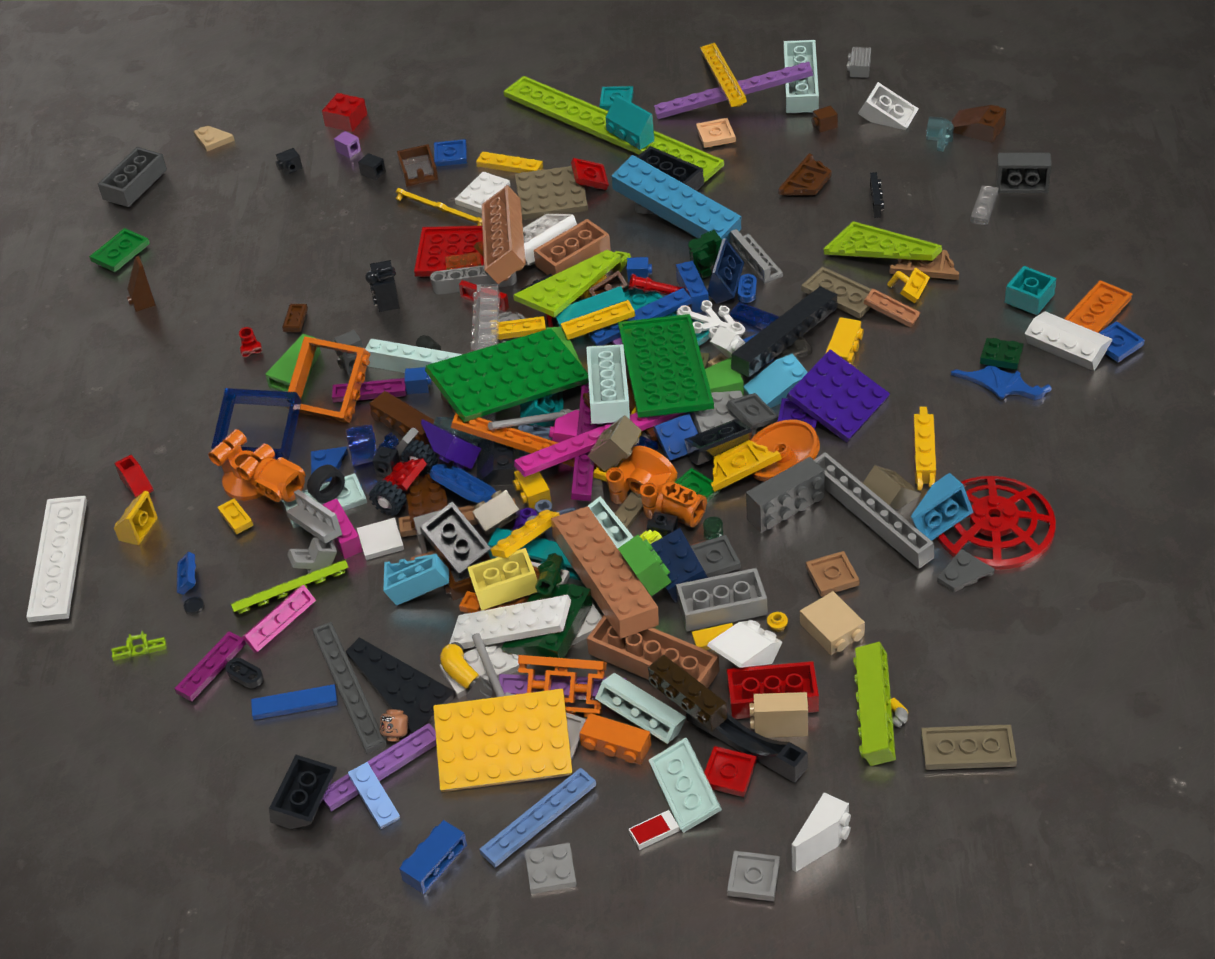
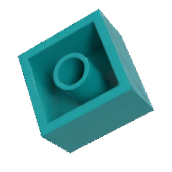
(1030, 290)

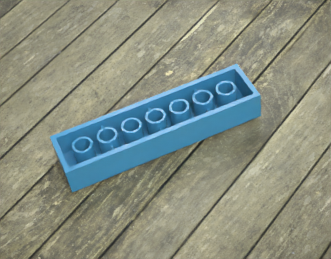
(673, 200)

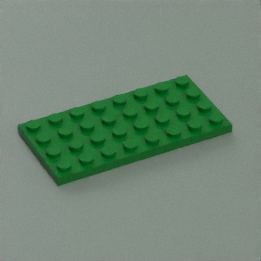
(665, 366)
(507, 374)

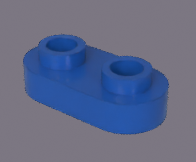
(747, 288)

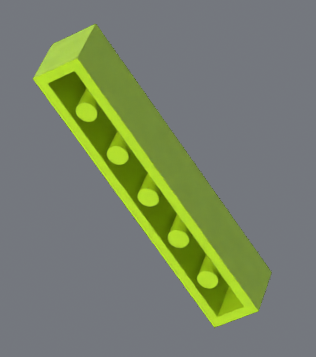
(874, 704)

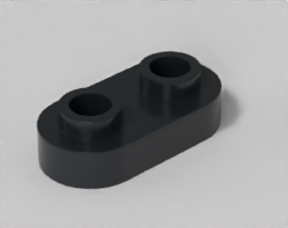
(249, 674)

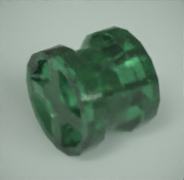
(712, 528)

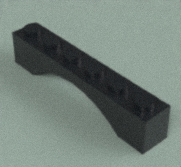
(777, 755)

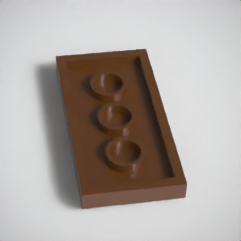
(425, 497)

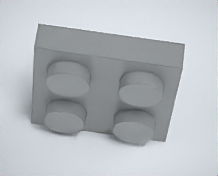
(550, 868)
(753, 876)

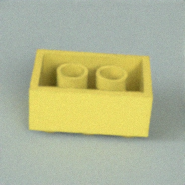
(503, 579)

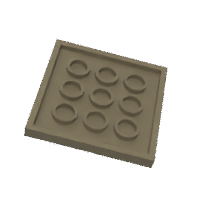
(550, 192)

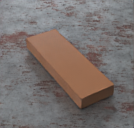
(892, 308)

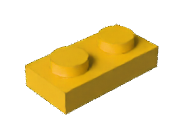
(235, 516)

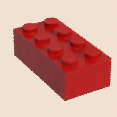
(770, 679)

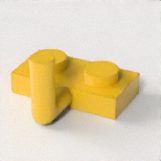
(913, 284)

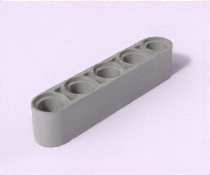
(448, 280)

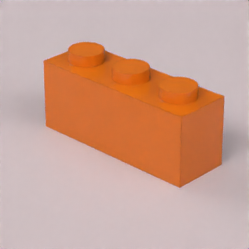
(615, 739)

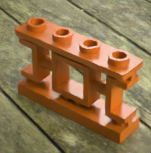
(562, 669)

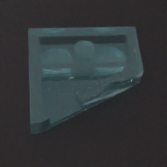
(445, 423)

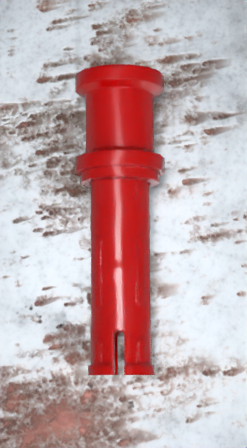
(646, 284)

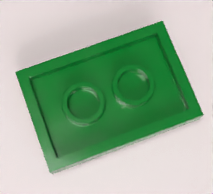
(119, 250)

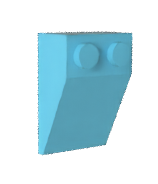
(776, 380)

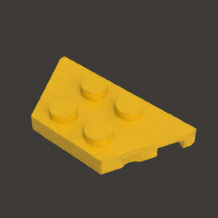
(741, 462)

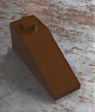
(139, 288)

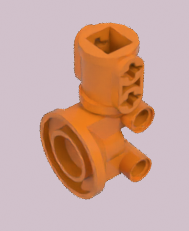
(255, 473)
(654, 479)

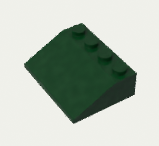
(558, 643)

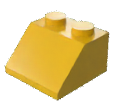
(136, 520)

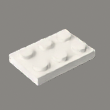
(480, 190)

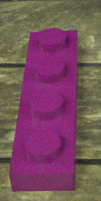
(372, 389)
(210, 666)

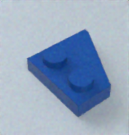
(328, 456)

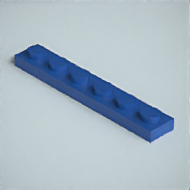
(658, 308)

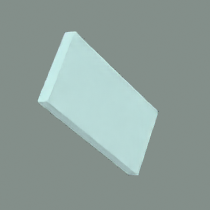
(350, 497)
(685, 785)

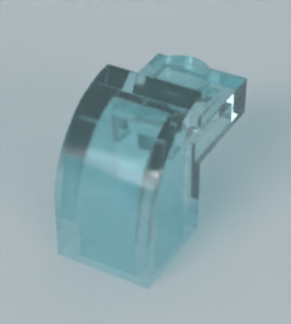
(940, 130)

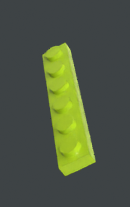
(281, 590)

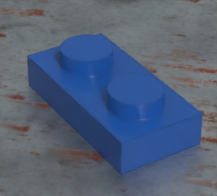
(186, 573)

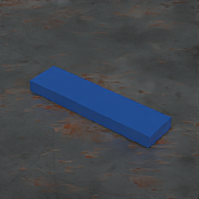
(294, 702)

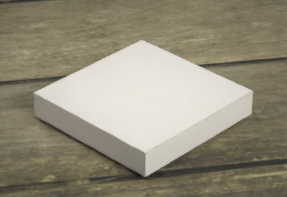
(380, 538)

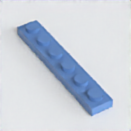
(537, 817)

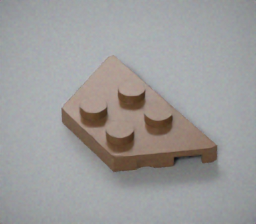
(940, 267)

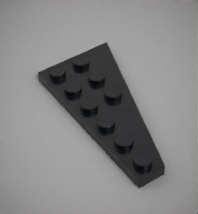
(400, 684)

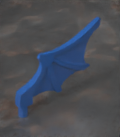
(1003, 383)

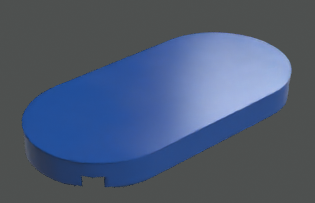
(462, 483)

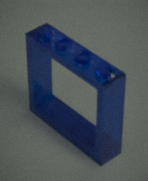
(259, 397)

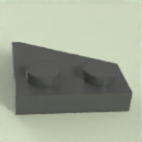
(963, 571)

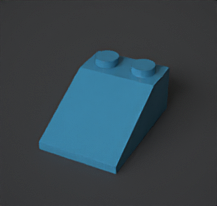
(942, 507)

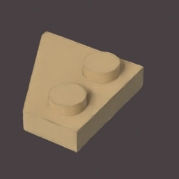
(212, 138)

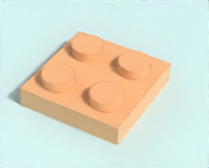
(715, 132)

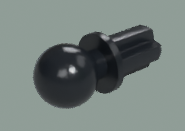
(379, 275)

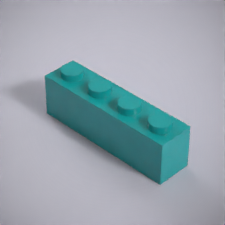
(591, 304)

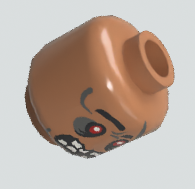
(394, 724)

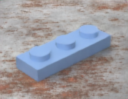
(373, 795)

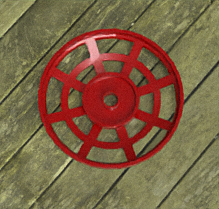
(1004, 524)

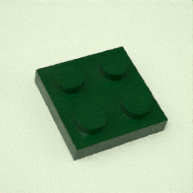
(1001, 353)

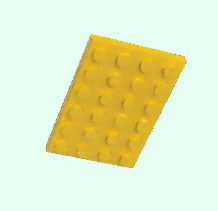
(502, 740)

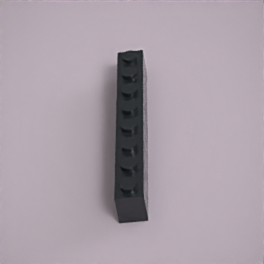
(784, 331)

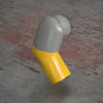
(901, 713)

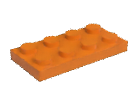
(1099, 306)

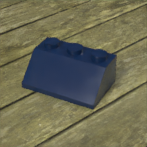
(725, 273)

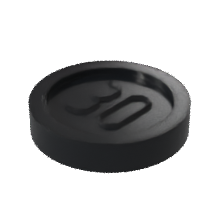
(193, 605)

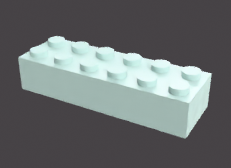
(803, 93)
(607, 383)

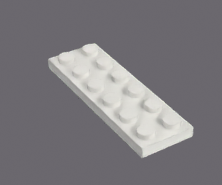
(512, 621)

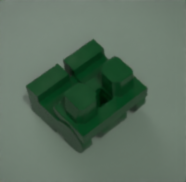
(705, 252)

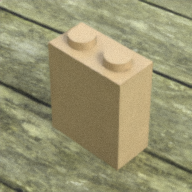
(832, 623)
(780, 714)

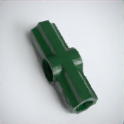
(549, 574)

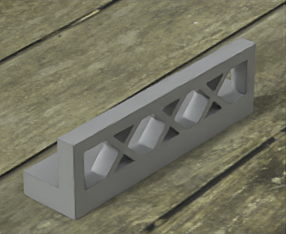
(755, 260)
(314, 517)

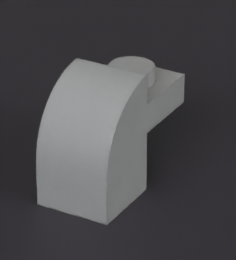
(315, 557)

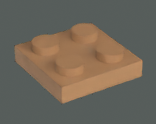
(832, 573)

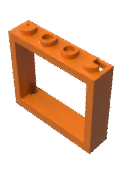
(353, 389)

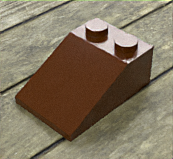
(980, 122)

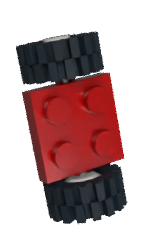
(387, 493)

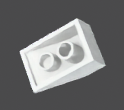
(887, 108)
(747, 644)
(821, 831)

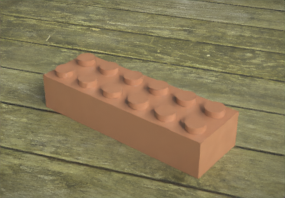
(643, 648)

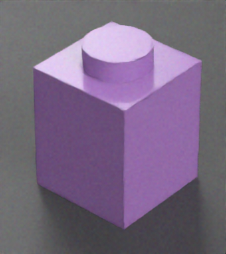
(347, 144)

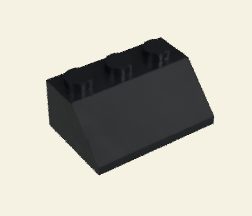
(716, 440)
(496, 463)
(301, 792)

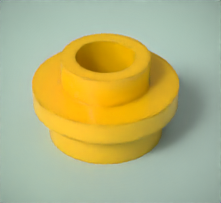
(775, 625)

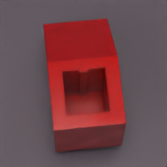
(133, 476)

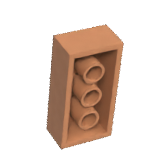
(571, 247)

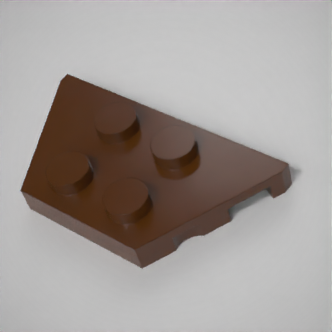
(806, 178)

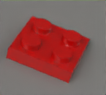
(589, 174)
(730, 770)

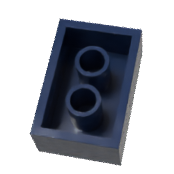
(679, 560)

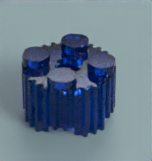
(361, 444)

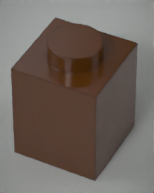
(825, 119)

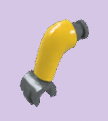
(460, 671)

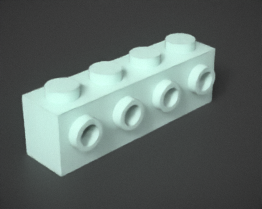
(640, 708)

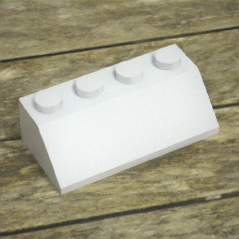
(1067, 340)

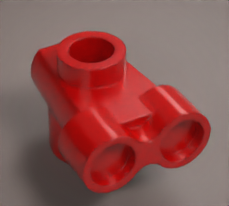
(249, 342)

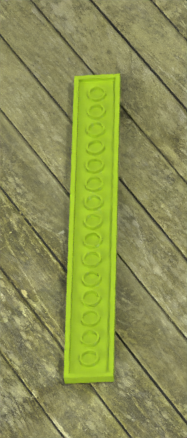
(593, 120)

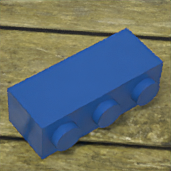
(690, 279)
(433, 856)

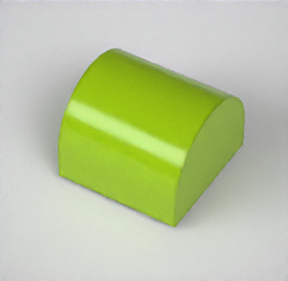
(622, 264)

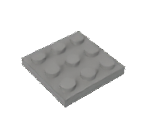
(720, 414)

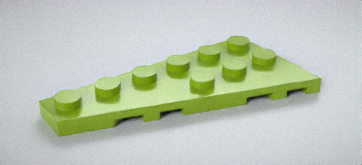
(870, 241)
(563, 288)

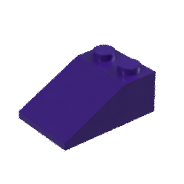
(451, 446)

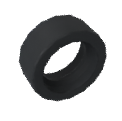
(319, 476)

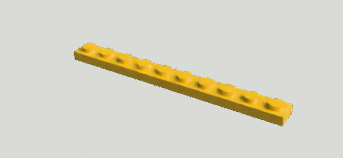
(723, 75)

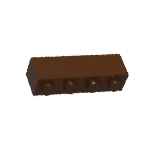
(399, 416)

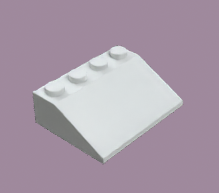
(544, 230)

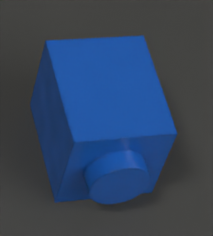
(638, 266)
(417, 381)

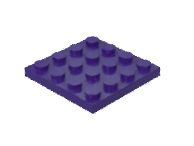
(838, 395)

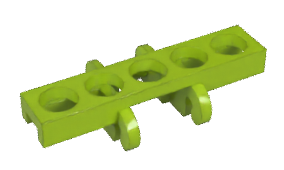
(127, 650)

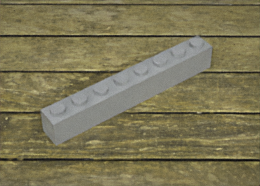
(876, 513)

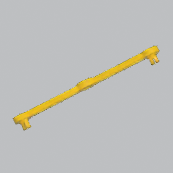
(440, 206)

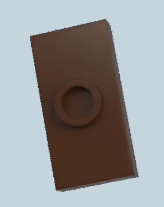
(295, 318)

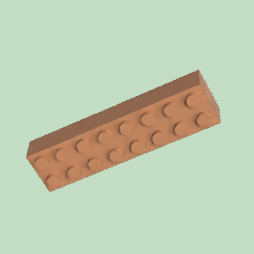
(503, 235)
(605, 572)

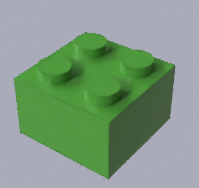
(645, 564)

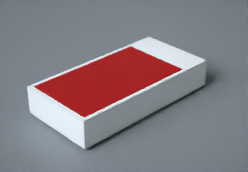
(654, 829)

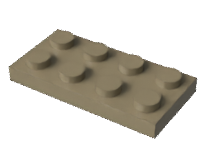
(850, 293)
(968, 747)

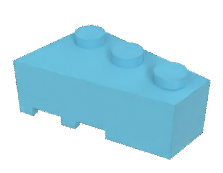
(413, 578)

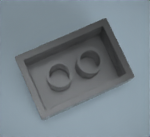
(1023, 172)

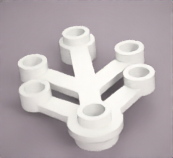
(712, 322)

